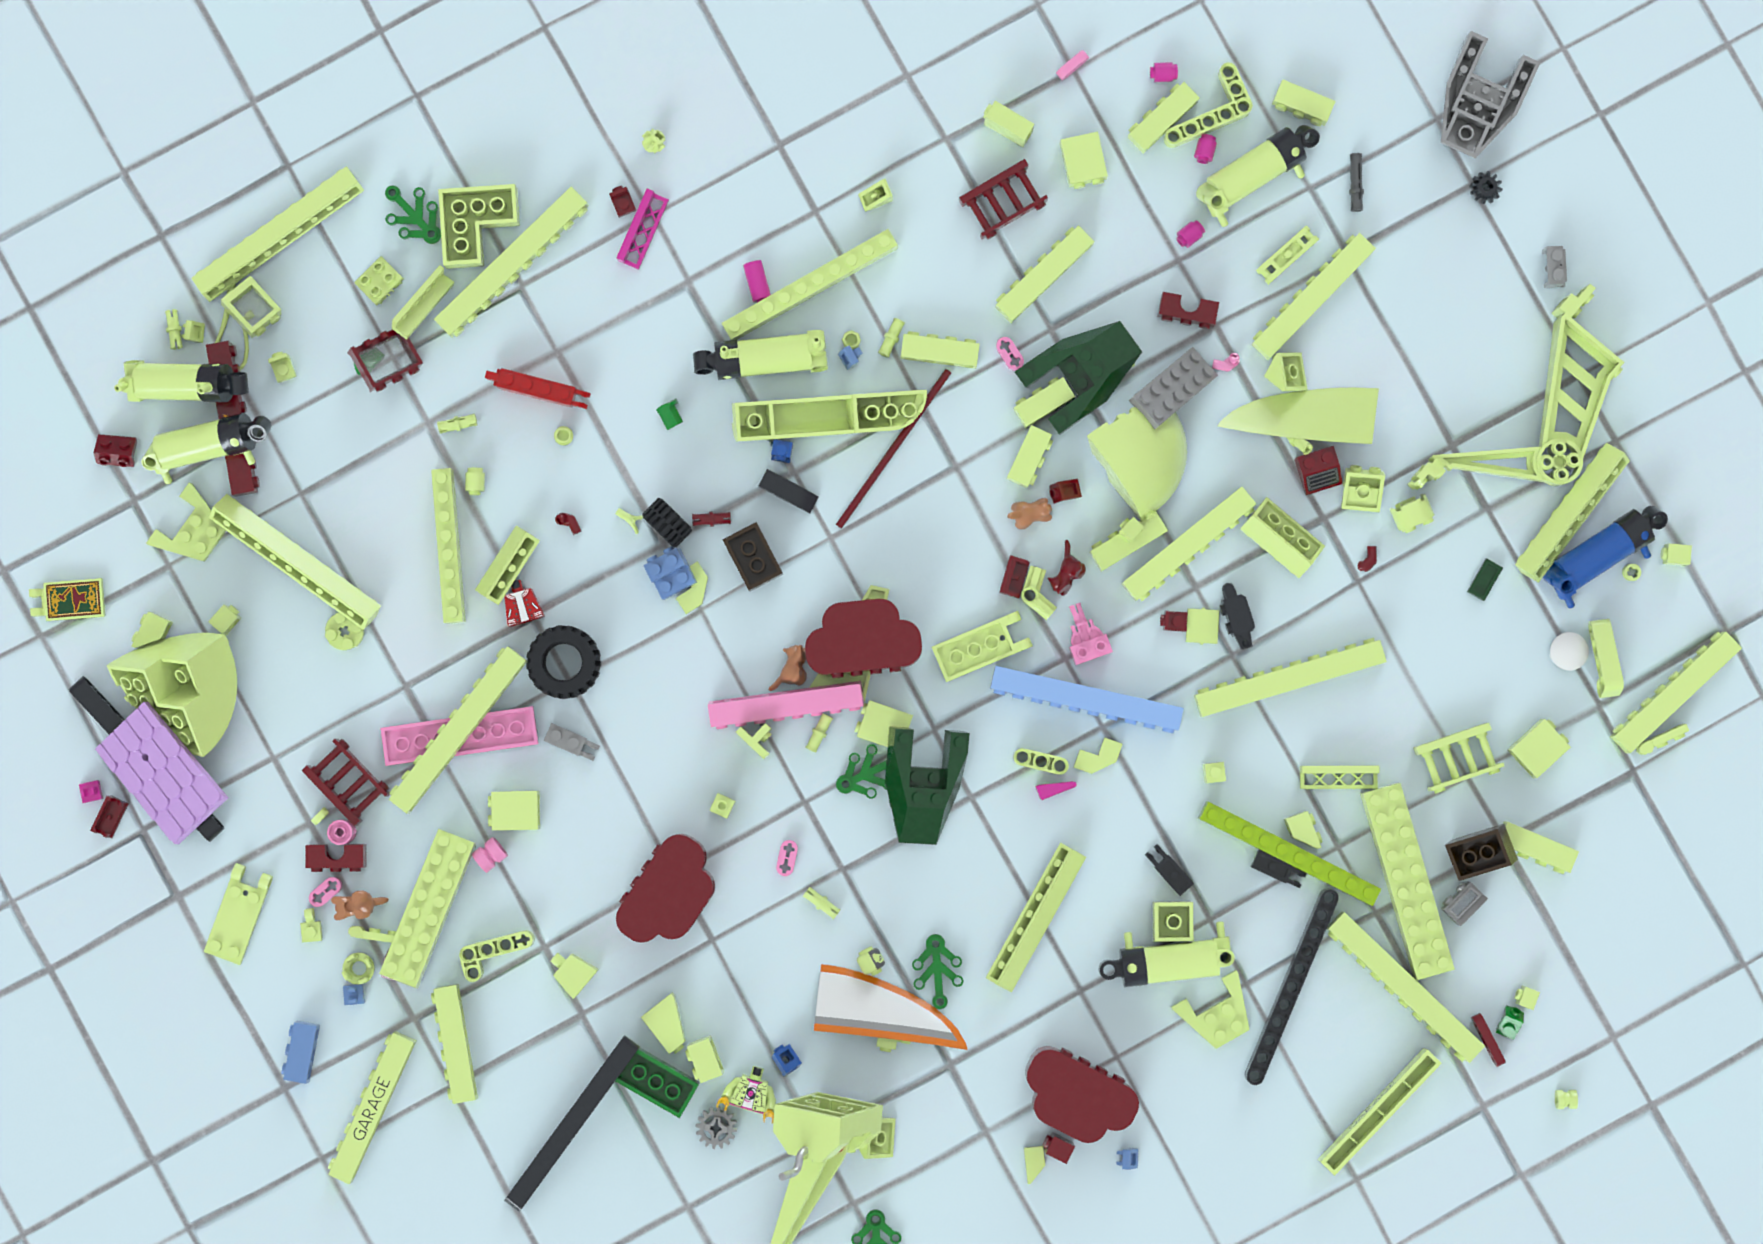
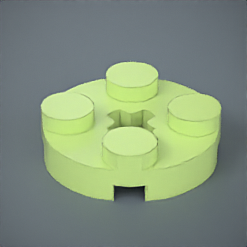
(333, 633)

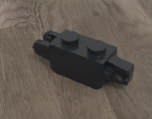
(1238, 616)

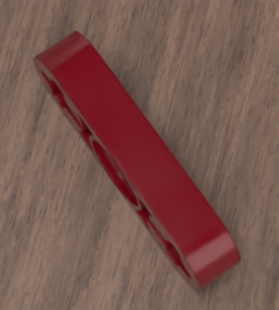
(1488, 1039)

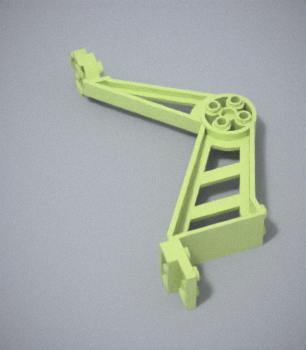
(1556, 460)

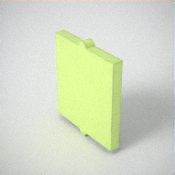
(1202, 626)

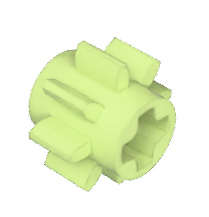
(653, 141)

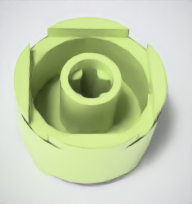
(1412, 513)

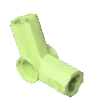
(1040, 603)

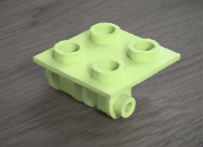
(379, 280)

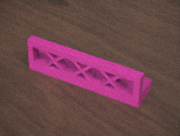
(635, 226)

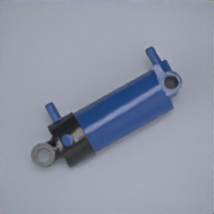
(1604, 550)

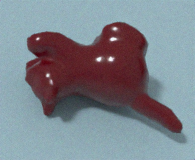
(1069, 570)

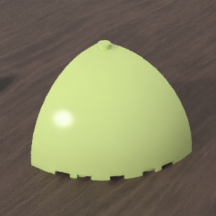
(1141, 460)
(186, 682)

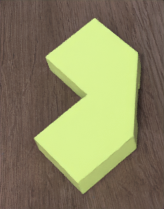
(694, 596)
(1092, 763)

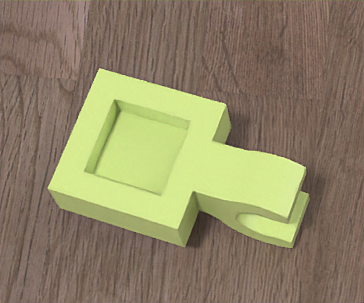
(311, 929)

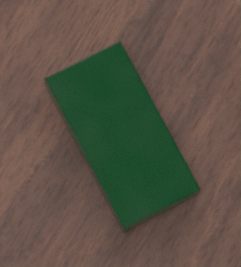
(1485, 579)

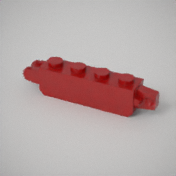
(537, 388)

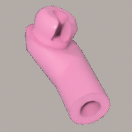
(1228, 364)

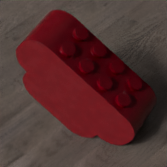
(862, 639)
(668, 892)
(1077, 1096)

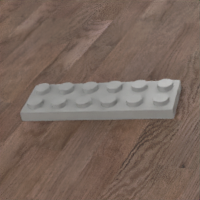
(1173, 387)

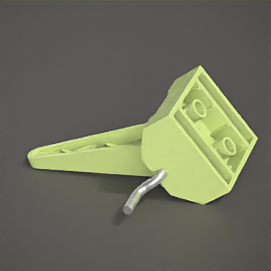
(819, 1133)

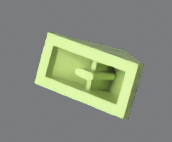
(876, 195)

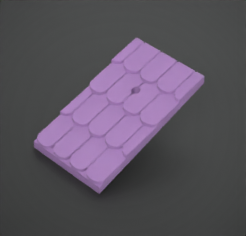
(161, 773)

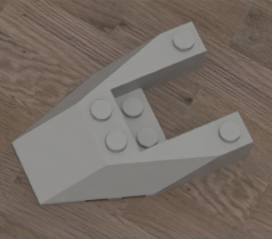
(1477, 107)

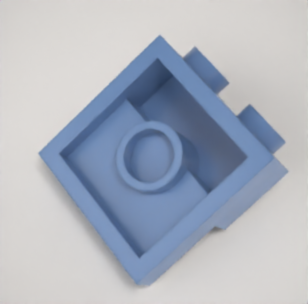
(670, 572)

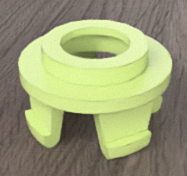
(348, 973)

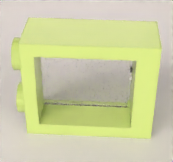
(251, 307)

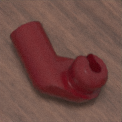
(568, 520)
(1370, 561)

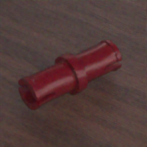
(711, 519)

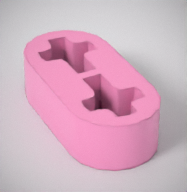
(1072, 65)
(1013, 351)
(791, 859)
(328, 894)

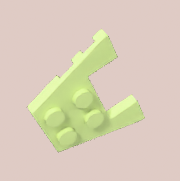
(197, 535)
(1222, 1021)

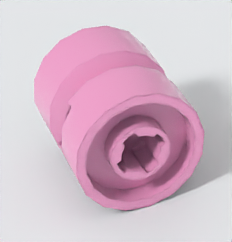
(341, 832)
(490, 854)

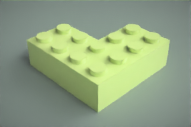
(465, 214)

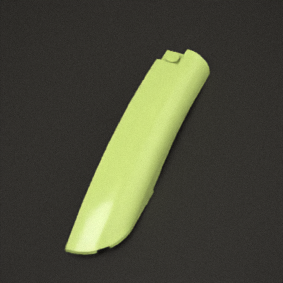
(826, 415)

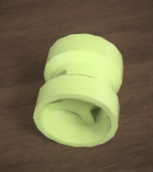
(1565, 1099)

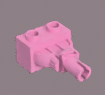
(1086, 641)

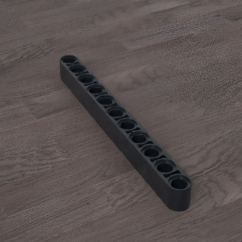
(109, 720)
(1283, 993)
(572, 1123)

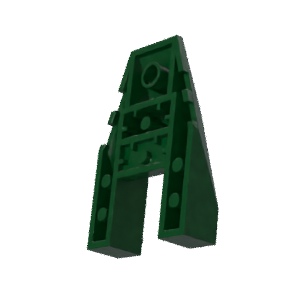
(1091, 363)
(923, 795)

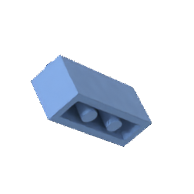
(300, 1052)

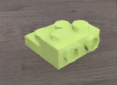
(1363, 489)

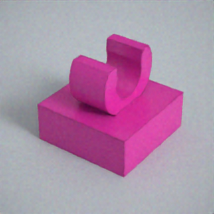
(90, 791)

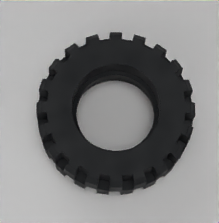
(537, 662)

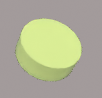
(319, 816)

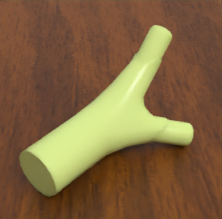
(631, 519)

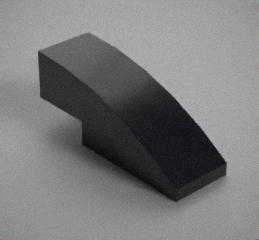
(788, 491)

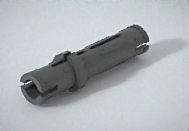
(1356, 182)

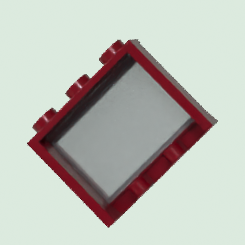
(385, 359)

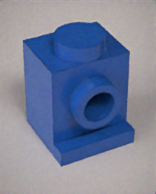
(781, 451)
(787, 1052)

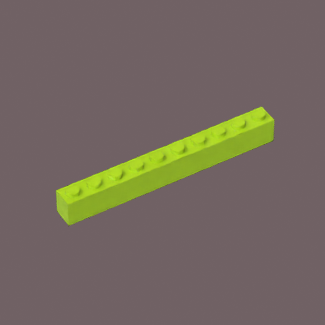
(1289, 853)

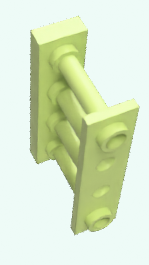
(1444, 745)

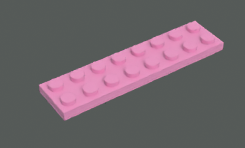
(495, 732)

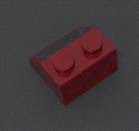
(1319, 470)

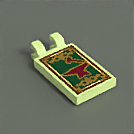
(70, 600)

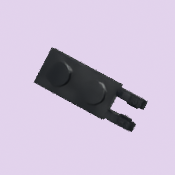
(1276, 868)
(1170, 871)

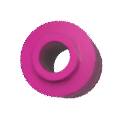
(1164, 72)
(1205, 148)
(1190, 234)

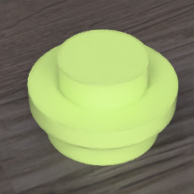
(563, 435)

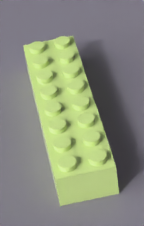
(427, 908)

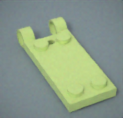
(978, 648)
(237, 917)

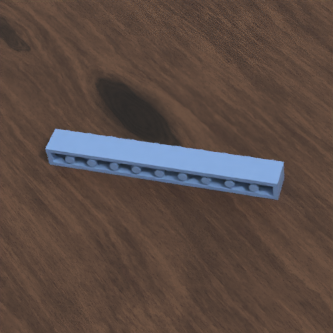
(1086, 698)

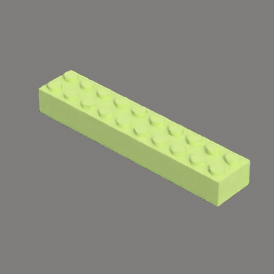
(1407, 881)

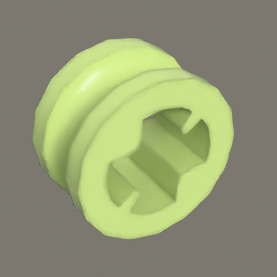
(1637, 574)

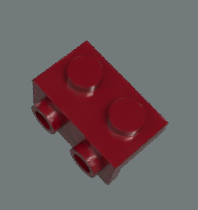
(115, 450)

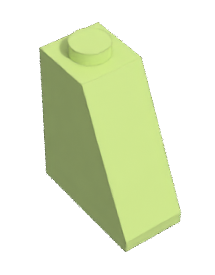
(666, 1024)

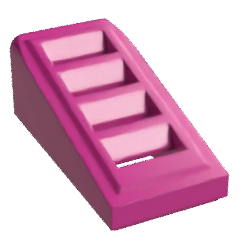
(1048, 790)

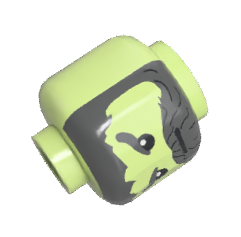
(870, 961)

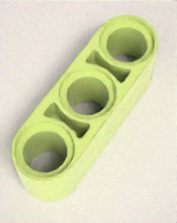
(1031, 761)

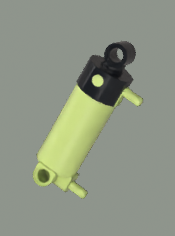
(1255, 169)
(764, 356)
(181, 382)
(204, 442)
(1171, 961)

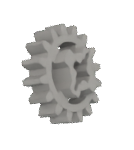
(707, 1127)

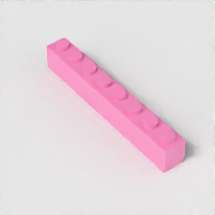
(786, 704)

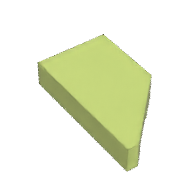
(1034, 1161)

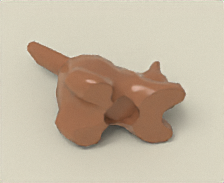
(1027, 513)
(792, 671)
(359, 904)

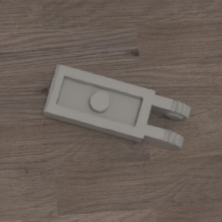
(569, 741)

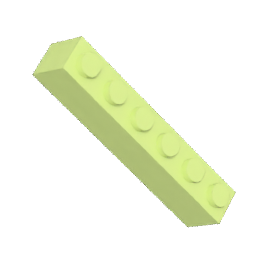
(1043, 275)
(455, 1044)

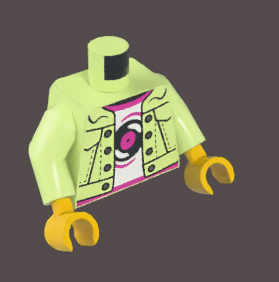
(750, 1094)

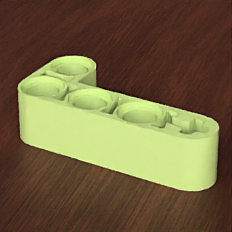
(1606, 658)
(497, 948)

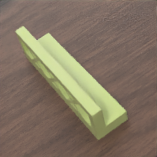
(422, 303)
(1338, 769)

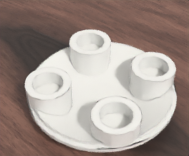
(1569, 651)

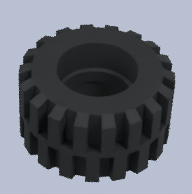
(667, 522)

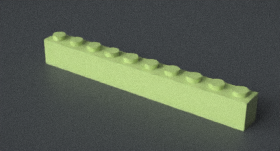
(277, 234)
(512, 262)
(810, 285)
(294, 561)
(1289, 678)
(457, 730)
(1401, 983)

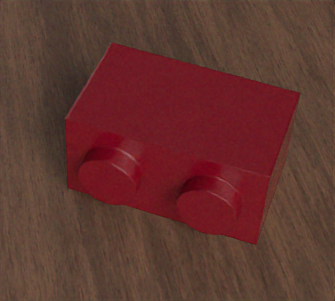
(1058, 1147)

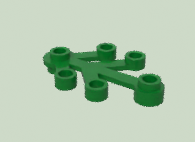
(415, 217)
(865, 774)
(937, 968)
(875, 1227)

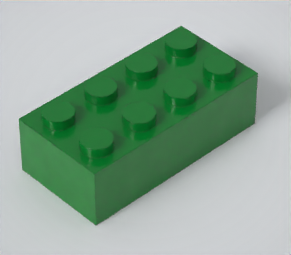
(658, 1082)

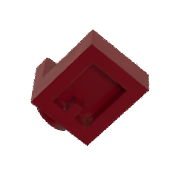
(622, 201)
(1065, 490)
(1174, 621)

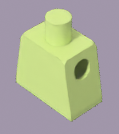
(573, 973)

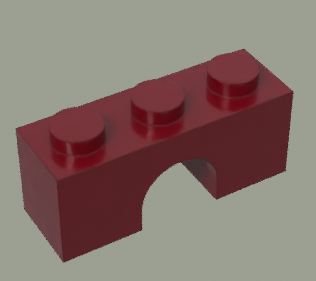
(1171, 309)
(318, 858)

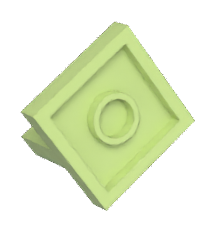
(754, 742)

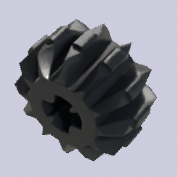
(1480, 192)

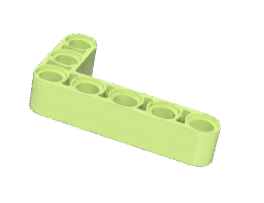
(1215, 114)

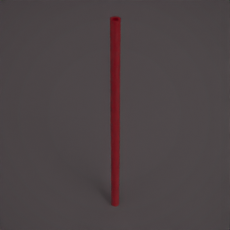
(891, 451)

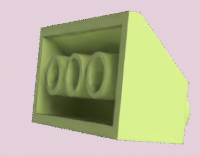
(1282, 537)

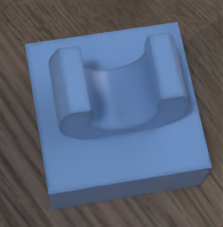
(849, 357)
(353, 994)
(1129, 1159)

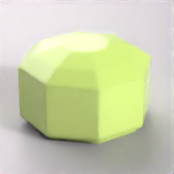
(851, 338)

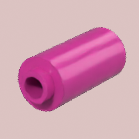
(756, 280)

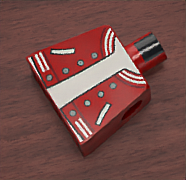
(522, 605)

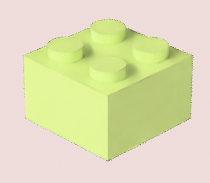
(1173, 921)
(705, 1059)

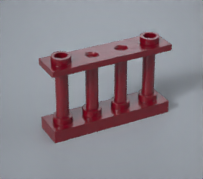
(1002, 180)
(340, 801)

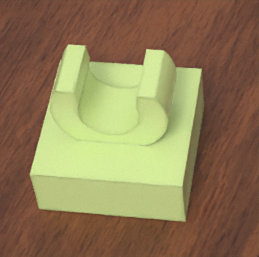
(193, 331)

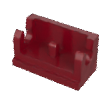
(1014, 576)
(109, 816)

